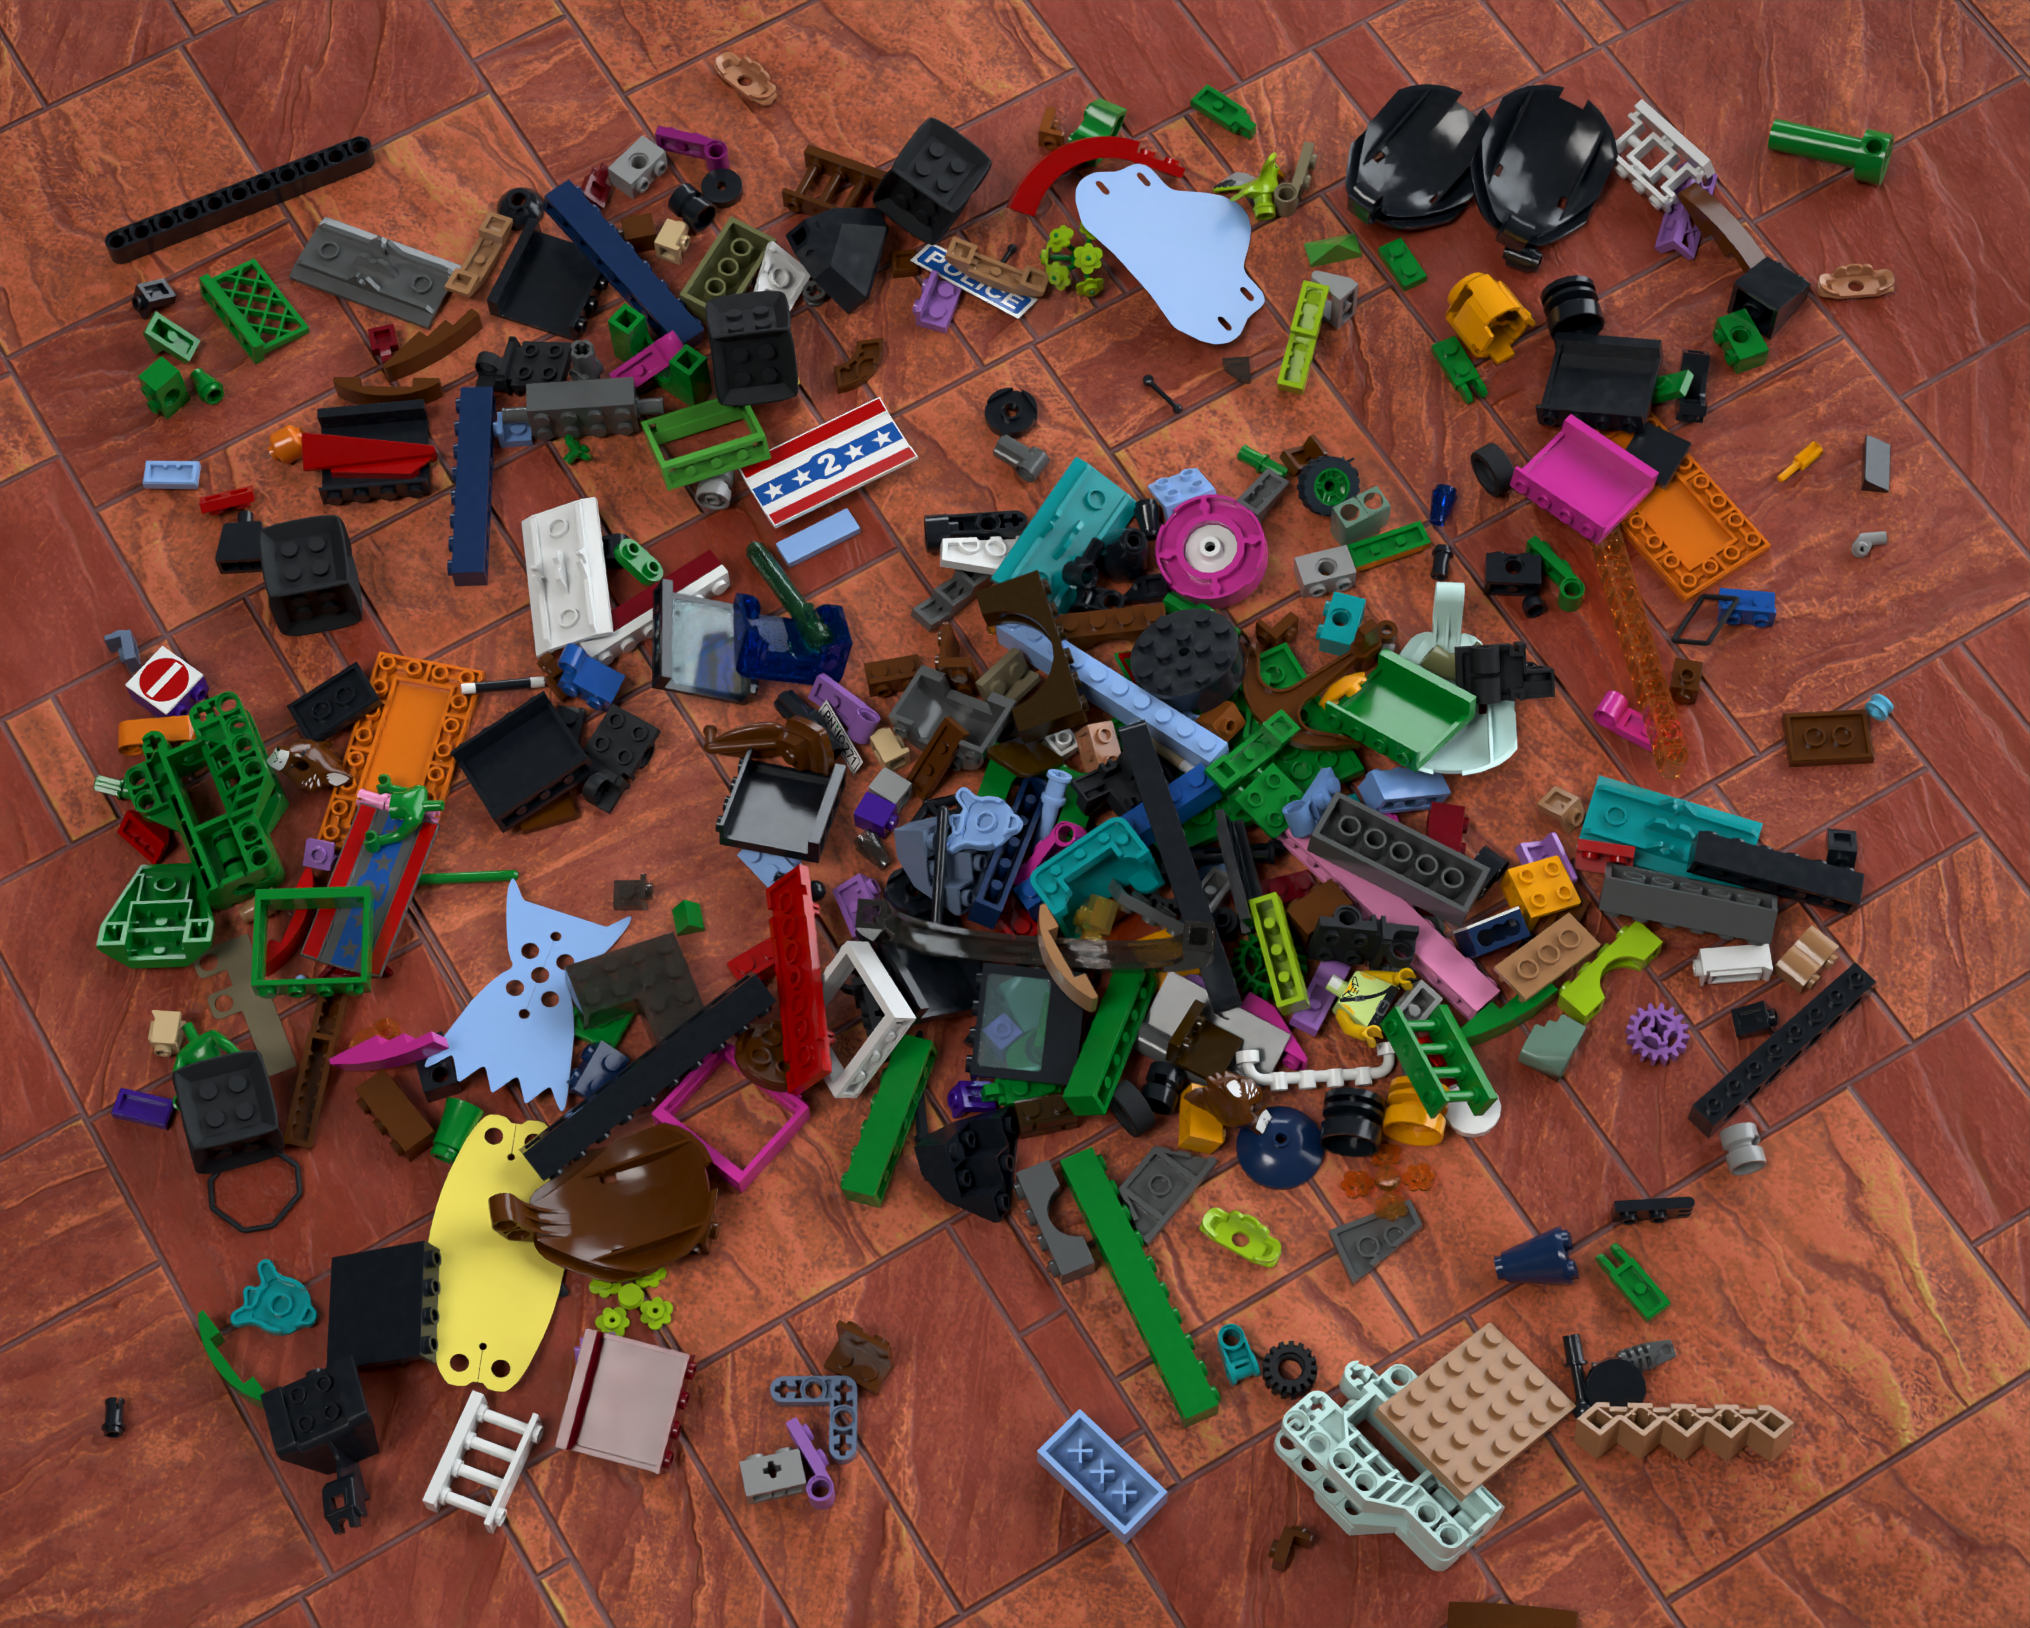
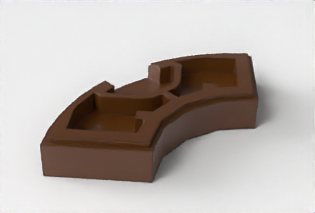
(861, 365)

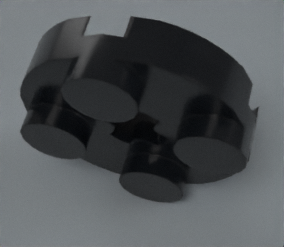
(1018, 401)
(900, 900)

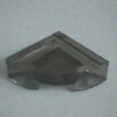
(1238, 368)

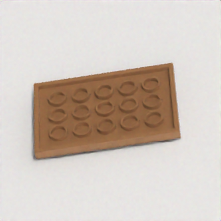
(1474, 1411)

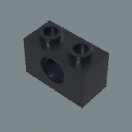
(1500, 582)

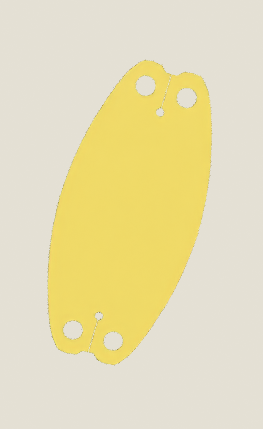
(490, 1285)

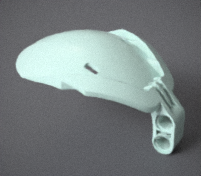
(1488, 736)

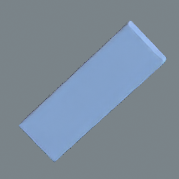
(818, 538)

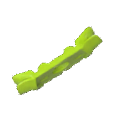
(1223, 1226)

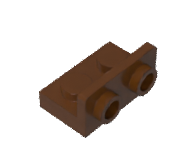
(890, 675)

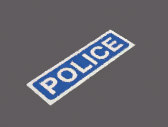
(932, 258)

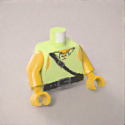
(1366, 1000)

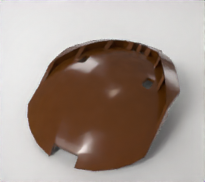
(622, 1226)

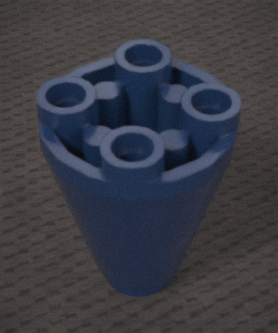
(1539, 1260)

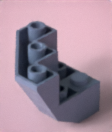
(962, 872)

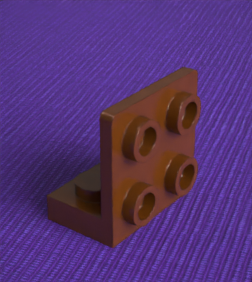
(861, 1357)

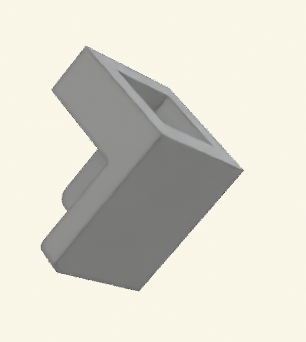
(892, 788)

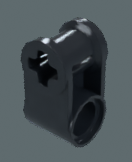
(1096, 599)
(1497, 864)

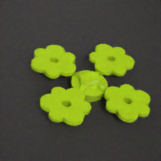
(631, 1297)

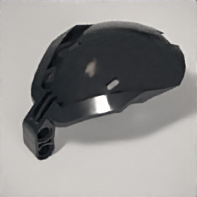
(1427, 154)
(1545, 154)

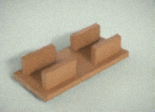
(1546, 957)

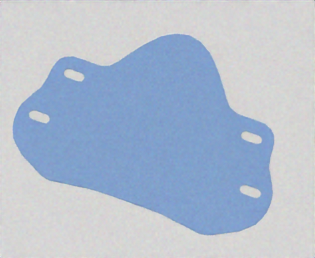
(1178, 246)

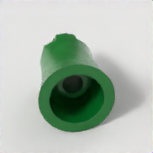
(454, 1128)

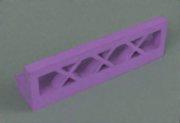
(1677, 223)

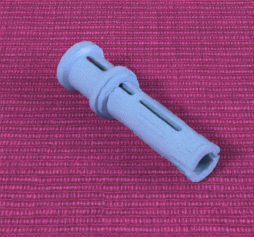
(1052, 800)

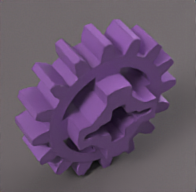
(1664, 1025)

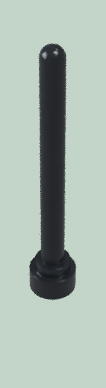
(939, 865)

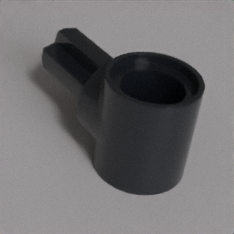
(1083, 571)

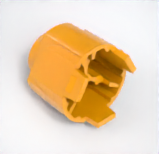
(1487, 316)

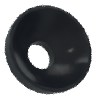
(520, 214)

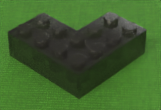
(636, 979)

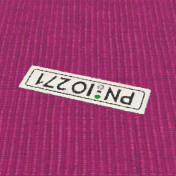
(849, 753)

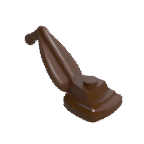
(799, 743)

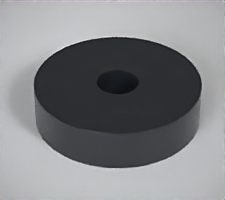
(722, 178)

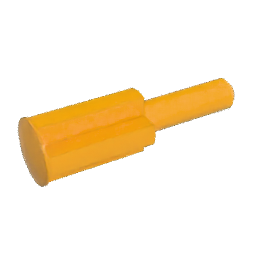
(1802, 460)

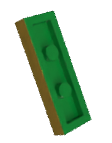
(1389, 546)

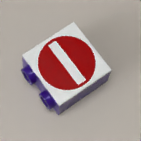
(167, 685)

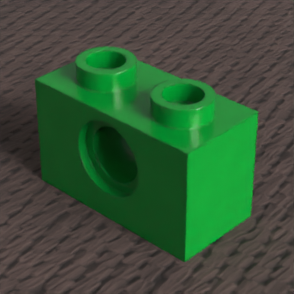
(1740, 327)
(163, 388)

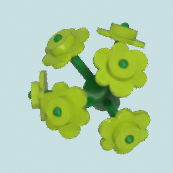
(1082, 257)

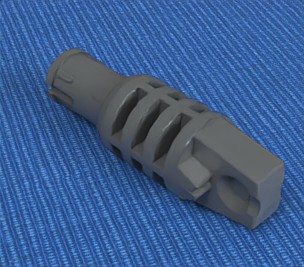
(1648, 1354)

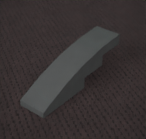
(1263, 493)
(950, 598)

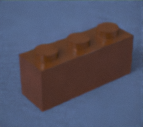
(395, 1115)

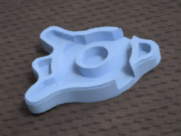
(982, 823)

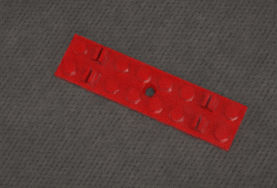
(799, 980)

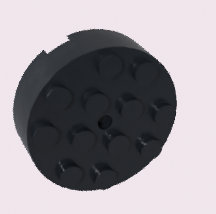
(1189, 660)

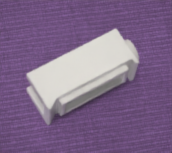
(1733, 964)

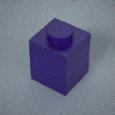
(876, 814)

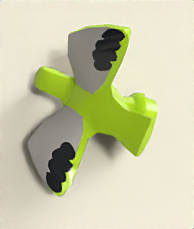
(1259, 189)

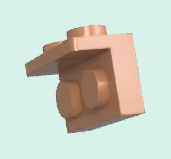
(1097, 744)

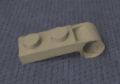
(1288, 194)

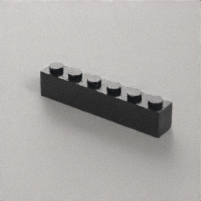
(1775, 872)

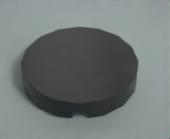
(1615, 1382)

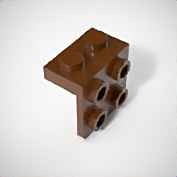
(958, 670)

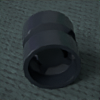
(693, 207)
(1162, 1086)

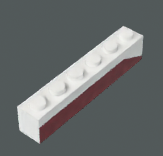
(634, 618)

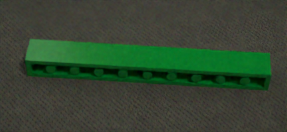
(1139, 1288)

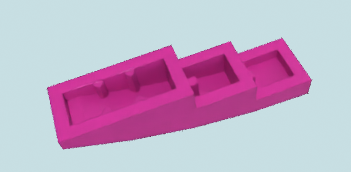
(383, 1053)

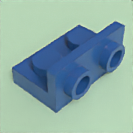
(1754, 607)

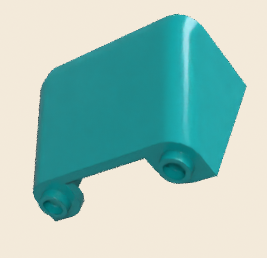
(1089, 867)

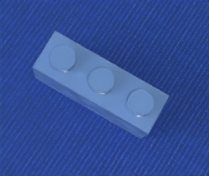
(1402, 790)

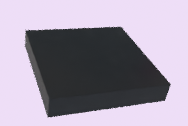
(1659, 451)

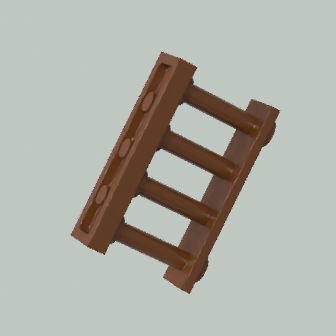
(839, 169)

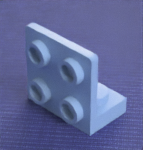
(1179, 488)

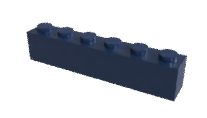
(1008, 857)

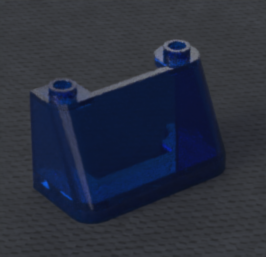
(775, 650)

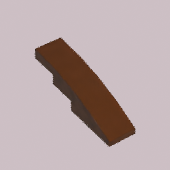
(1725, 229)
(425, 350)
(1508, 1616)

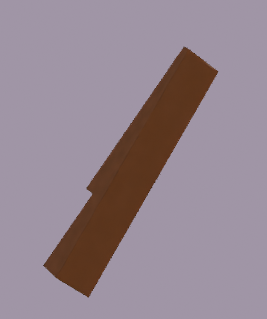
(315, 1070)

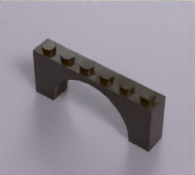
(1057, 702)

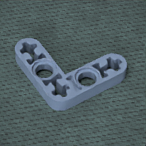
(828, 1398)

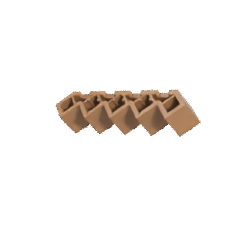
(1683, 1429)

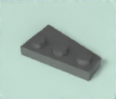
(1371, 1240)

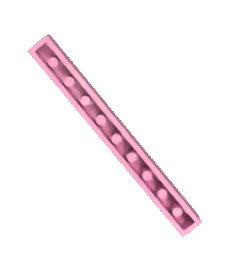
(1434, 956)

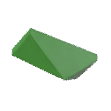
(1332, 250)

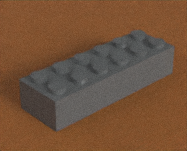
(1398, 859)
(1688, 903)

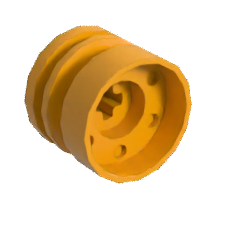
(1407, 1118)

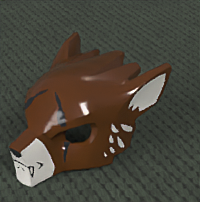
(309, 764)
(1231, 1101)

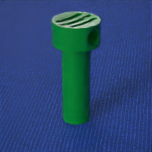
(1865, 155)

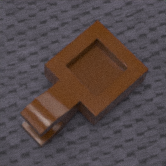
(549, 665)

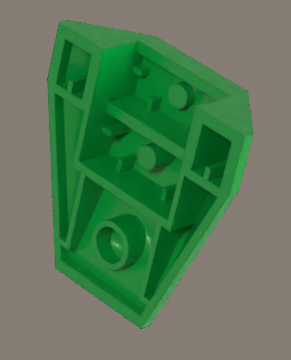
(158, 919)

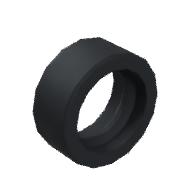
(1492, 469)
(1131, 1109)

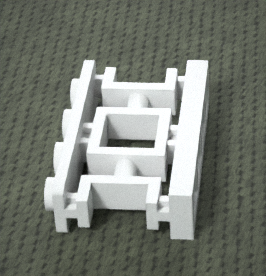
(1670, 143)

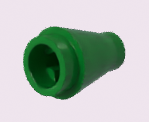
(208, 388)

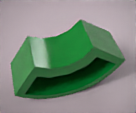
(1100, 119)

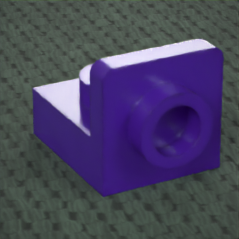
(967, 1098)

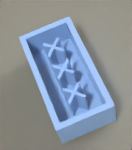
(1102, 1476)

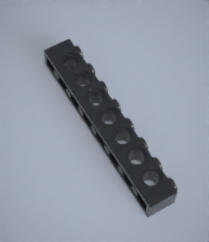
(1781, 1050)

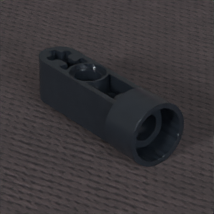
(980, 525)

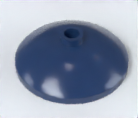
(1284, 1164)

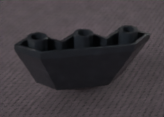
(841, 251)
(973, 1162)

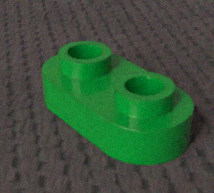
(638, 562)

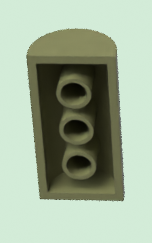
(726, 267)

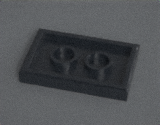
(334, 704)

